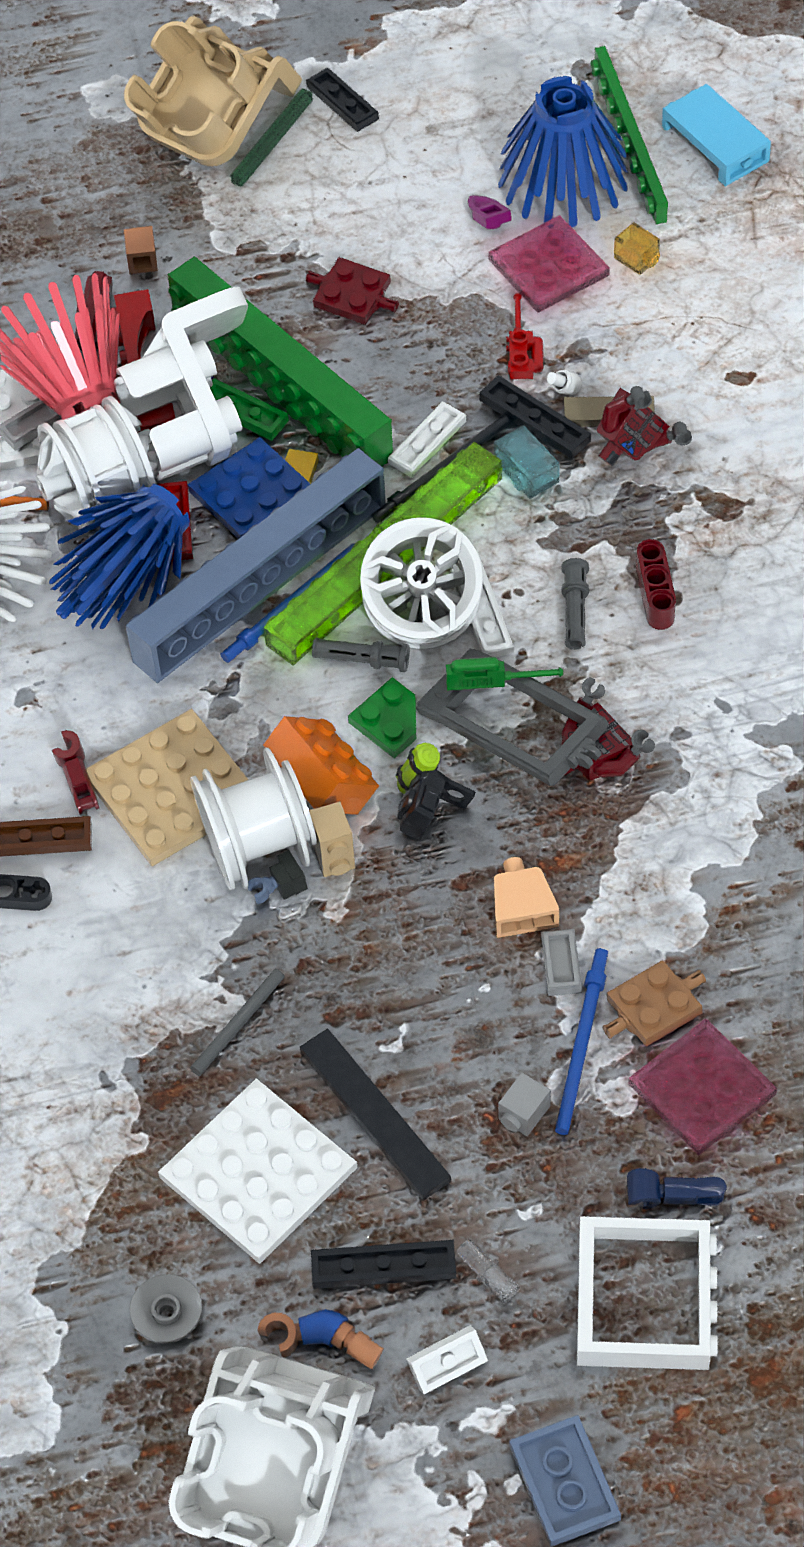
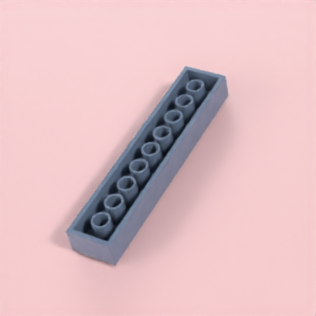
(256, 565)

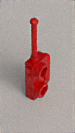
(519, 343)

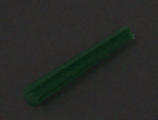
(271, 137)

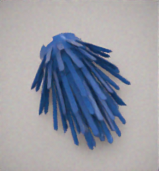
(134, 540)

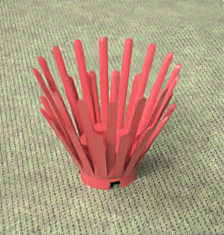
(59, 376)

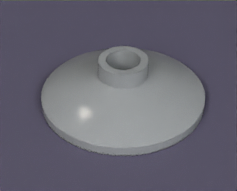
(163, 1294)

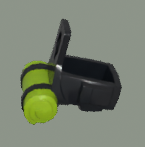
(424, 788)

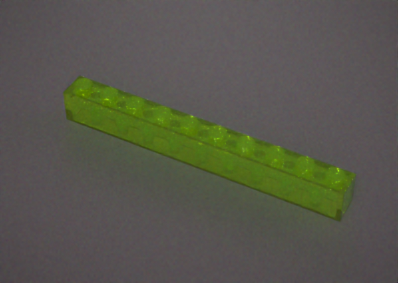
(339, 590)

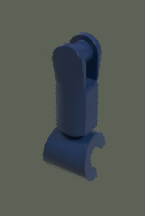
(645, 1187)

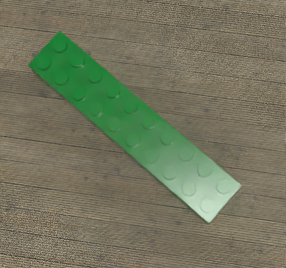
(290, 372)

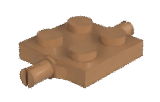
(654, 1003)

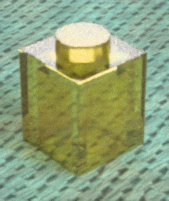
(637, 248)

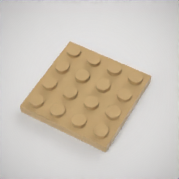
(151, 785)

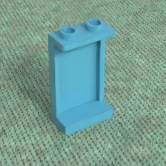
(718, 133)

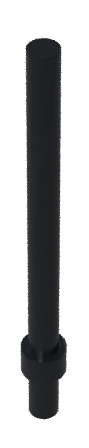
(403, 496)

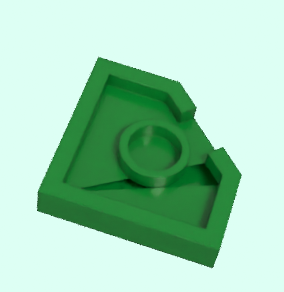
(388, 717)

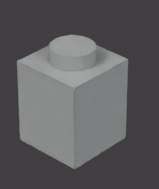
(524, 1105)

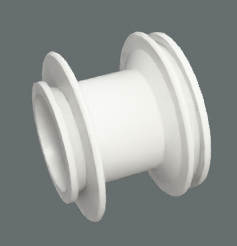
(254, 818)

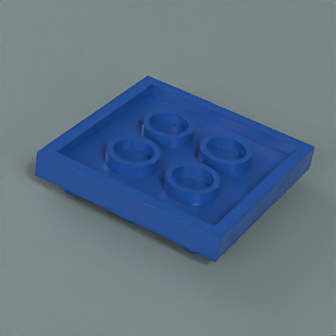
(247, 486)

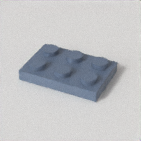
(564, 1480)

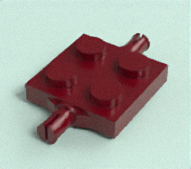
(352, 290)

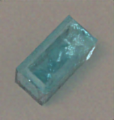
(527, 462)

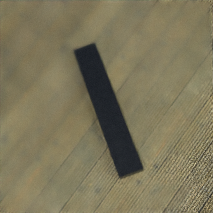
(375, 1114)

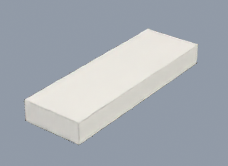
(427, 439)

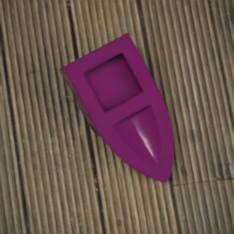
(488, 211)

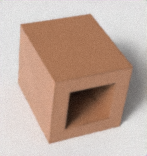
(140, 250)

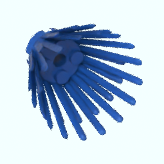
(563, 119)

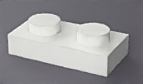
(447, 1359)

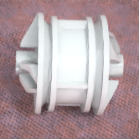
(93, 458)
(421, 582)

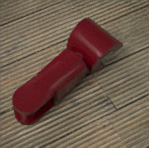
(75, 771)

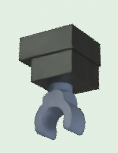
(284, 876)

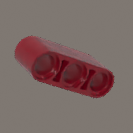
(655, 584)

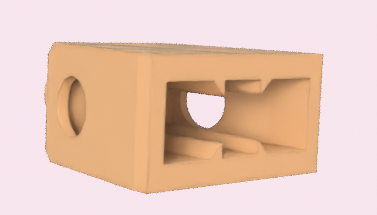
(523, 900)

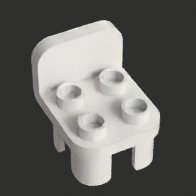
(180, 370)
(267, 1450)

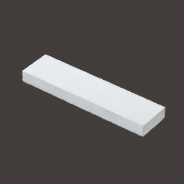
(488, 623)

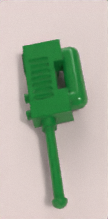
(486, 673)

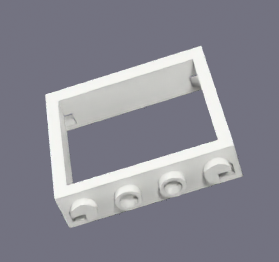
(647, 1354)

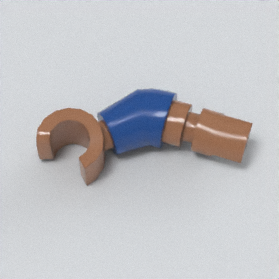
(322, 1328)

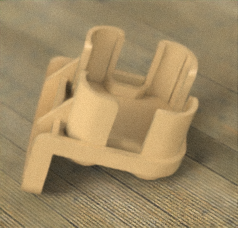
(205, 91)

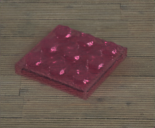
(548, 263)
(702, 1086)

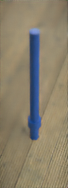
(249, 637)
(594, 984)

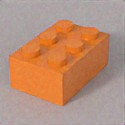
(322, 763)

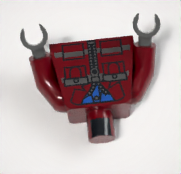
(635, 428)
(616, 745)

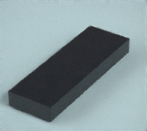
(342, 99)

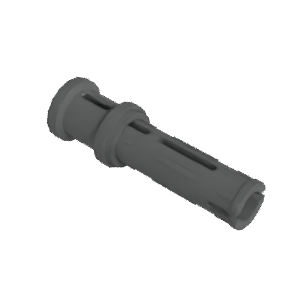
(575, 591)
(375, 654)

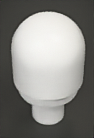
(565, 382)

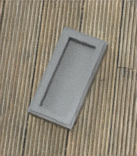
(23, 426)
(561, 962)

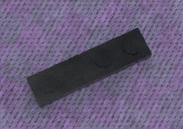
(535, 416)
(383, 1264)

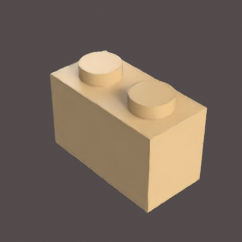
(334, 840)

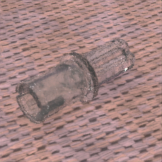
(488, 1271)

